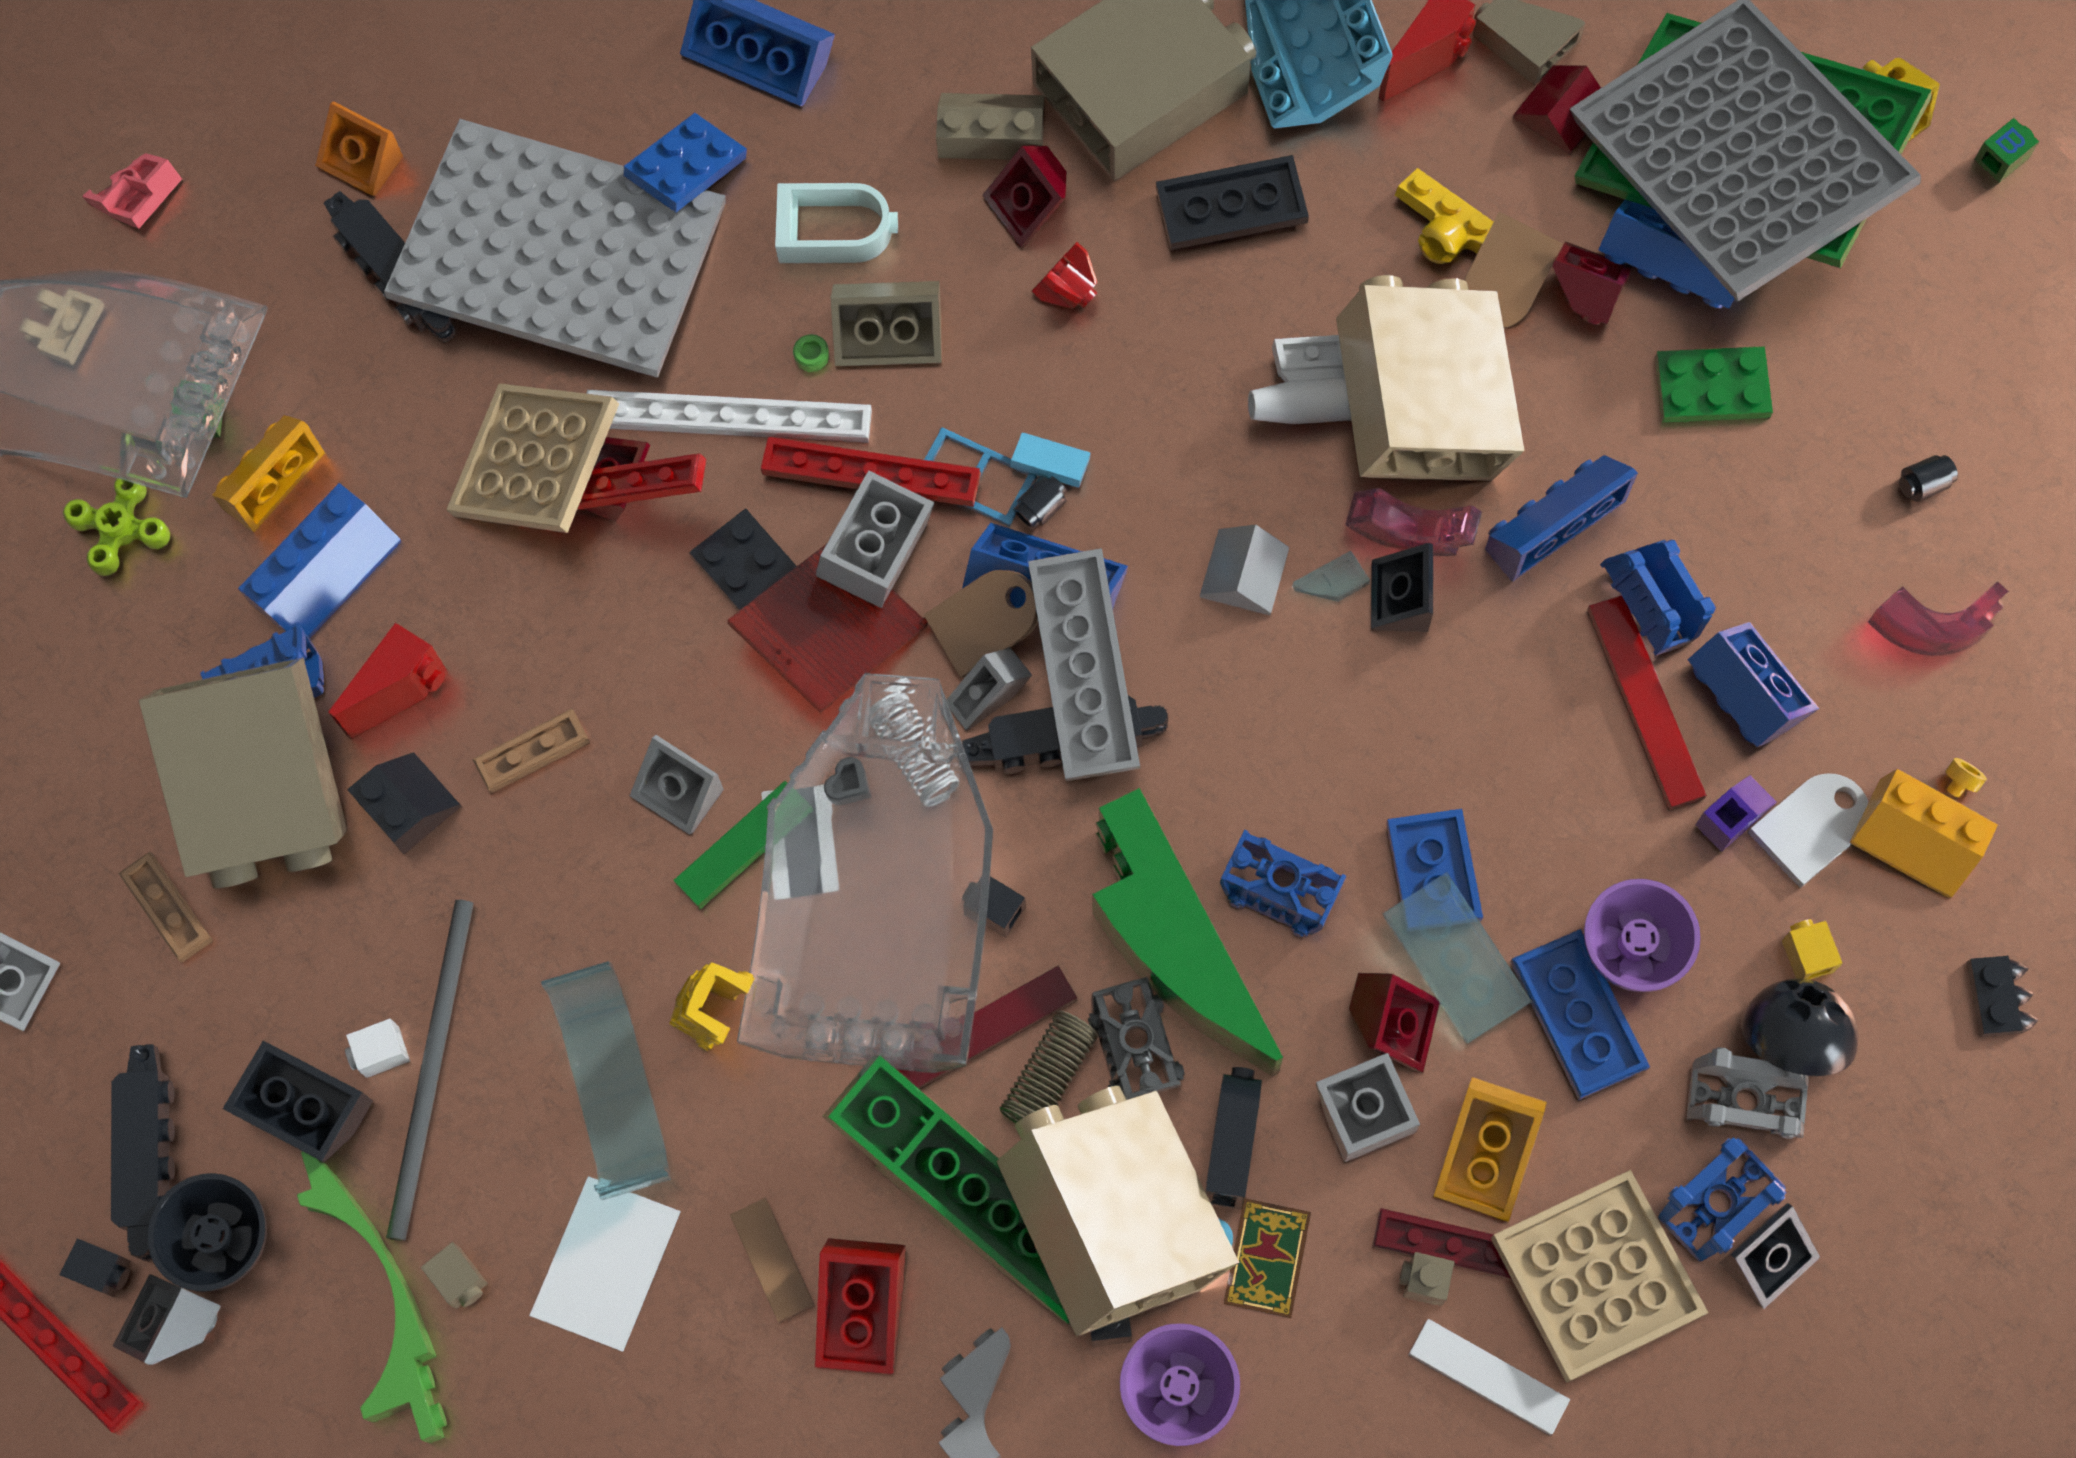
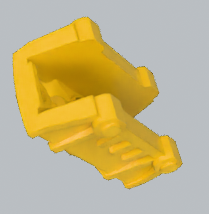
(693, 995)

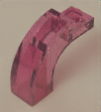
(1404, 526)
(1934, 633)

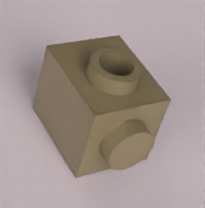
(1426, 1278)

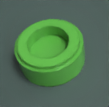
(811, 353)

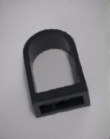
(1233, 1138)

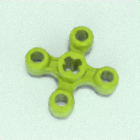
(122, 534)

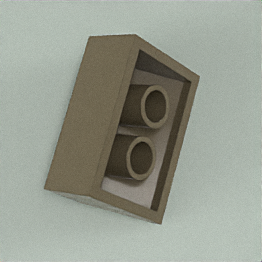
(988, 125)
(886, 323)

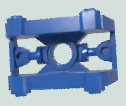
(1660, 594)
(277, 649)
(1278, 901)
(1741, 1209)

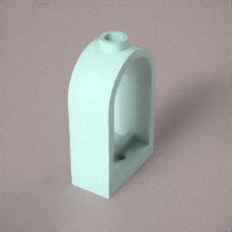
(829, 251)

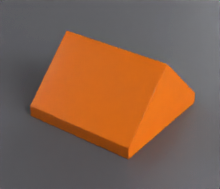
(357, 150)

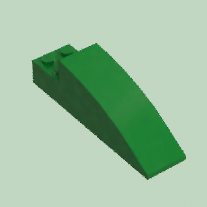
(1169, 937)
(941, 1171)

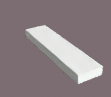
(1489, 1377)

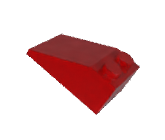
(1429, 45)
(390, 681)
(859, 1305)

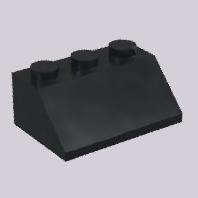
(297, 1102)

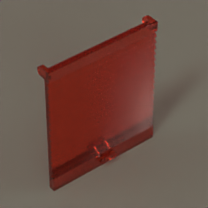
(823, 632)

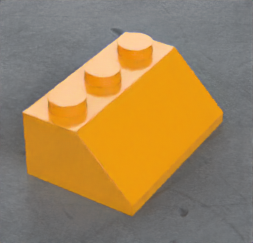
(268, 472)
(1922, 833)

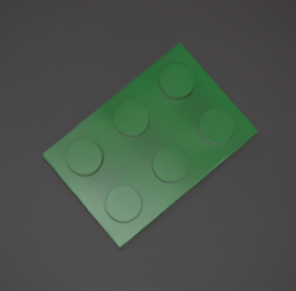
(1713, 384)

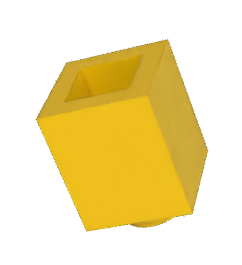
(1811, 950)

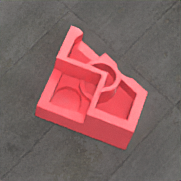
(136, 190)

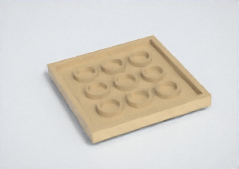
(533, 457)
(1598, 1275)

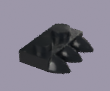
(1997, 997)

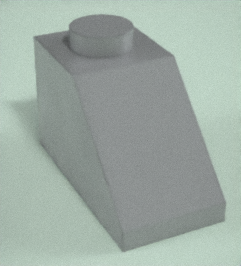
(988, 687)

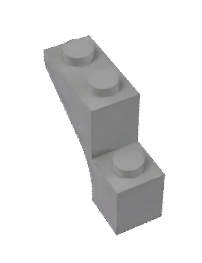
(971, 1385)

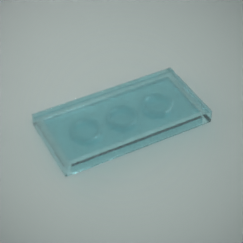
(1456, 958)

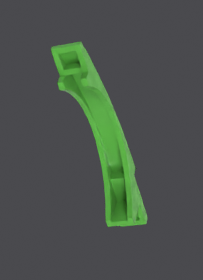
(404, 1379)

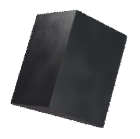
(1403, 590)
(1772, 1256)

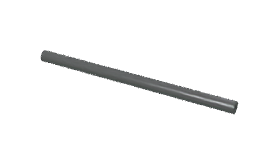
(429, 1071)

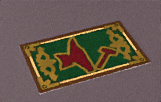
(1269, 1257)

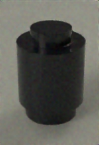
(1928, 477)
(1040, 502)

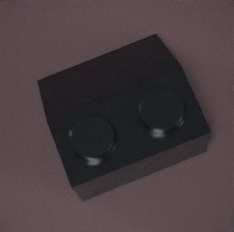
(404, 799)

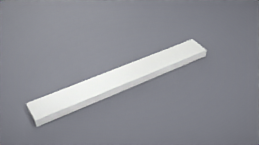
(740, 416)

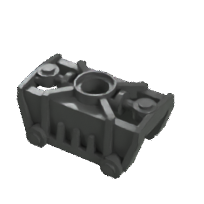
(1117, 1051)

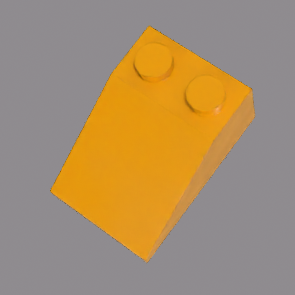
(1490, 1149)

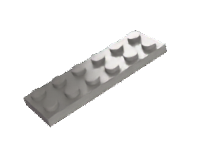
(1084, 665)

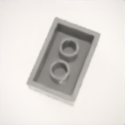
(874, 539)

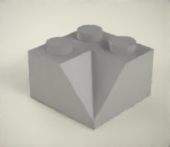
(1367, 1107)

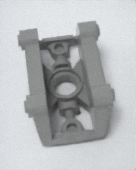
(1751, 1075)

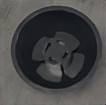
(1801, 1028)
(194, 1217)

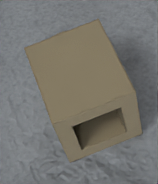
(455, 1276)

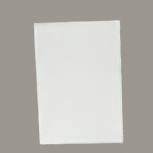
(605, 1265)

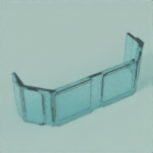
(609, 1080)

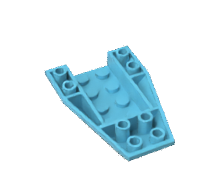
(1315, 56)

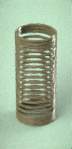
(1070, 1028)

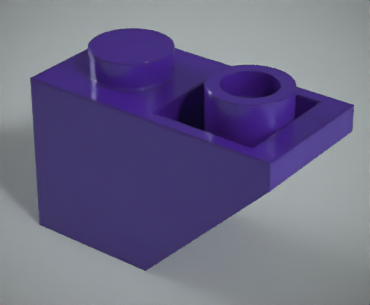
(1734, 812)

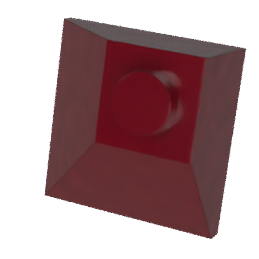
(1027, 191)
(1590, 282)
(1395, 1017)

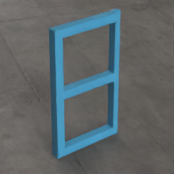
(987, 455)

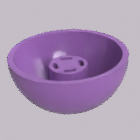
(1655, 921)
(1190, 1358)

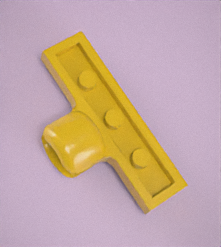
(1452, 223)

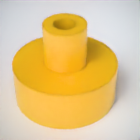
(1964, 777)

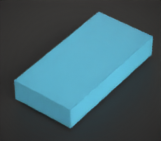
(1050, 459)

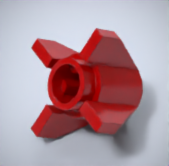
(1069, 280)

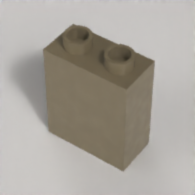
(1141, 75)
(245, 771)

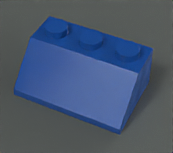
(1751, 684)

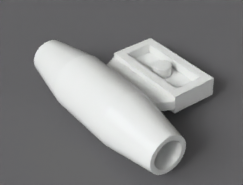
(1312, 385)

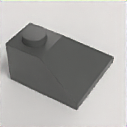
(165, 1322)

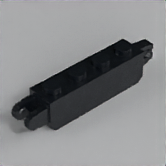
(377, 252)
(1033, 738)
(140, 1145)

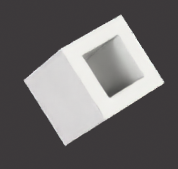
(376, 1048)

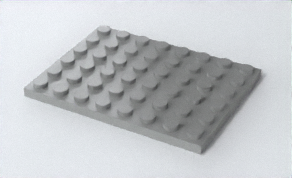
(1744, 147)
(553, 249)

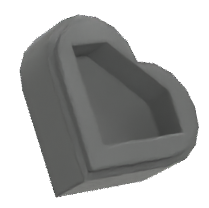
(848, 783)

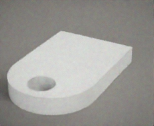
(1810, 827)

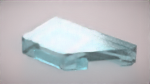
(1334, 579)

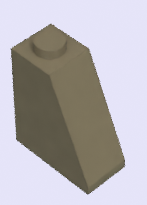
(1527, 35)

